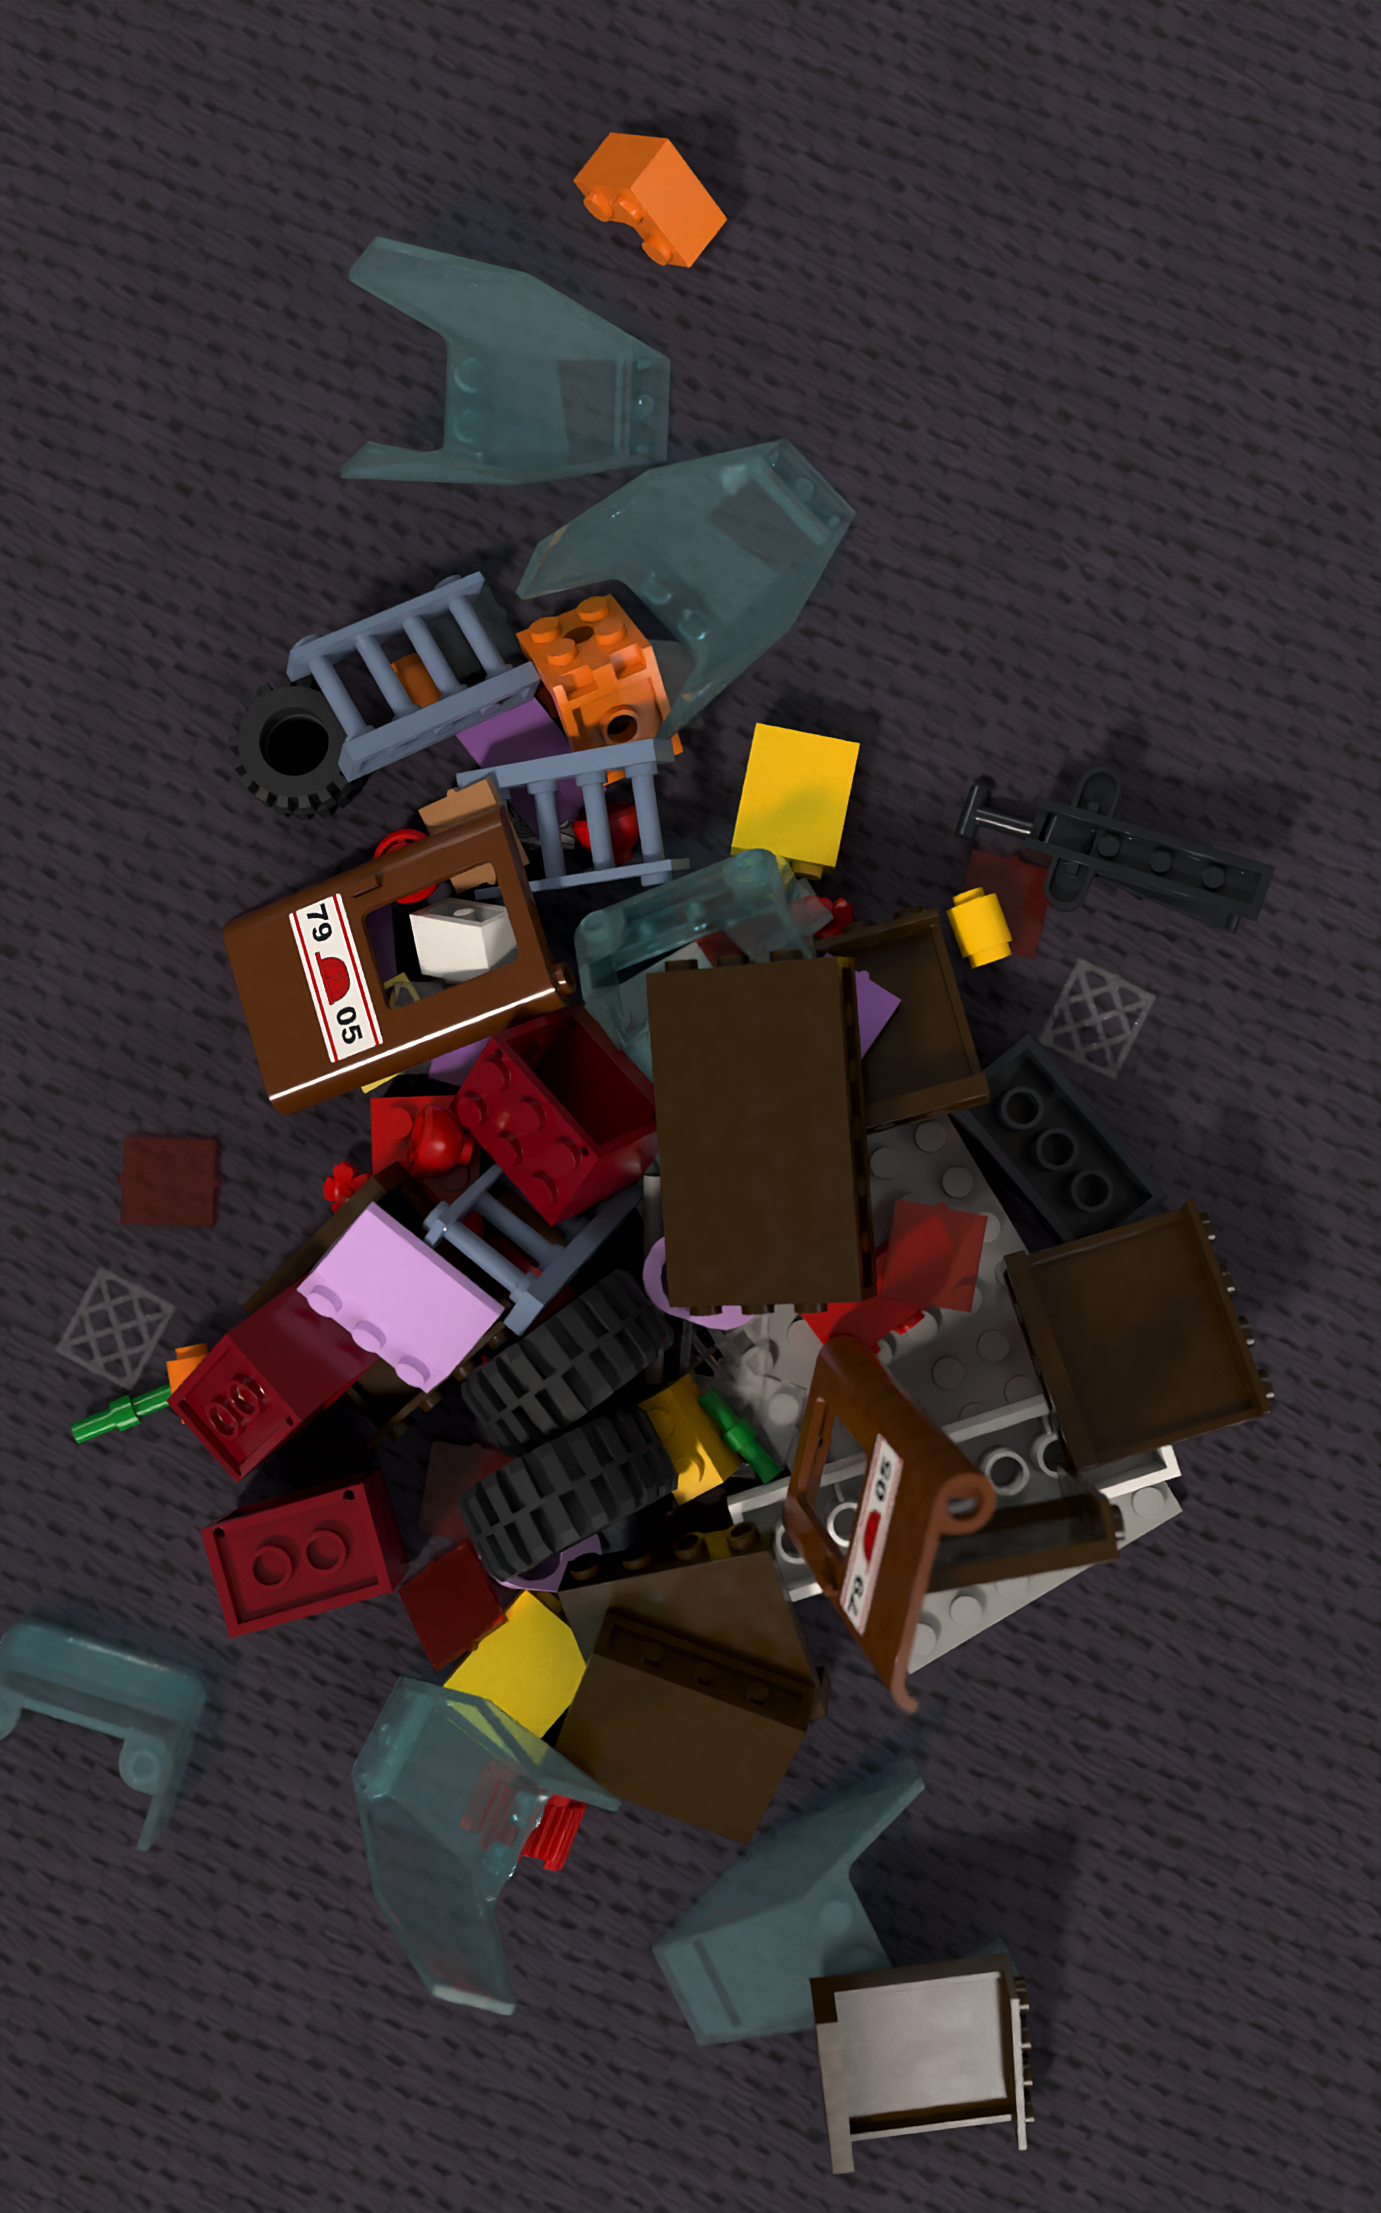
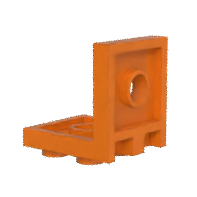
(596, 671)

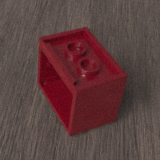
(561, 1112)
(268, 1381)
(306, 1552)

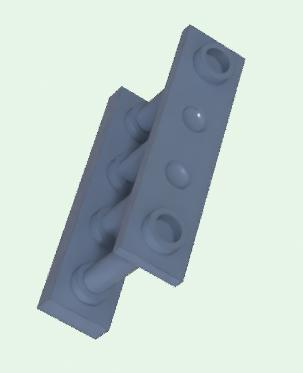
(412, 726)
(590, 772)
(557, 1263)

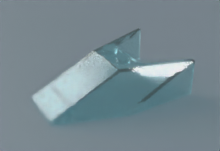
(529, 376)
(712, 549)
(443, 1816)
(786, 1917)

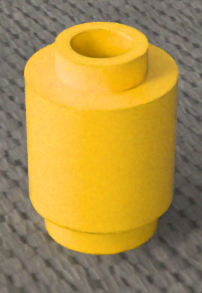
(979, 927)

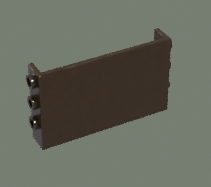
(761, 1133)

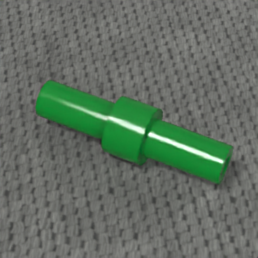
(121, 1414)
(739, 1435)

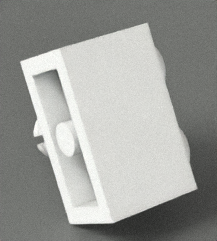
(462, 939)

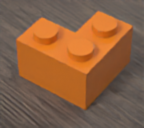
(655, 192)

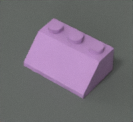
(399, 1298)

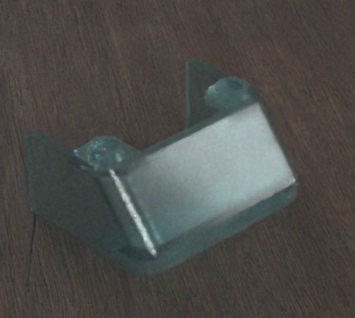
(680, 914)
(114, 1691)

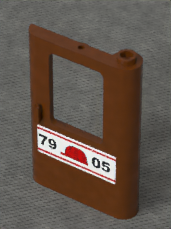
(317, 986)
(899, 1507)

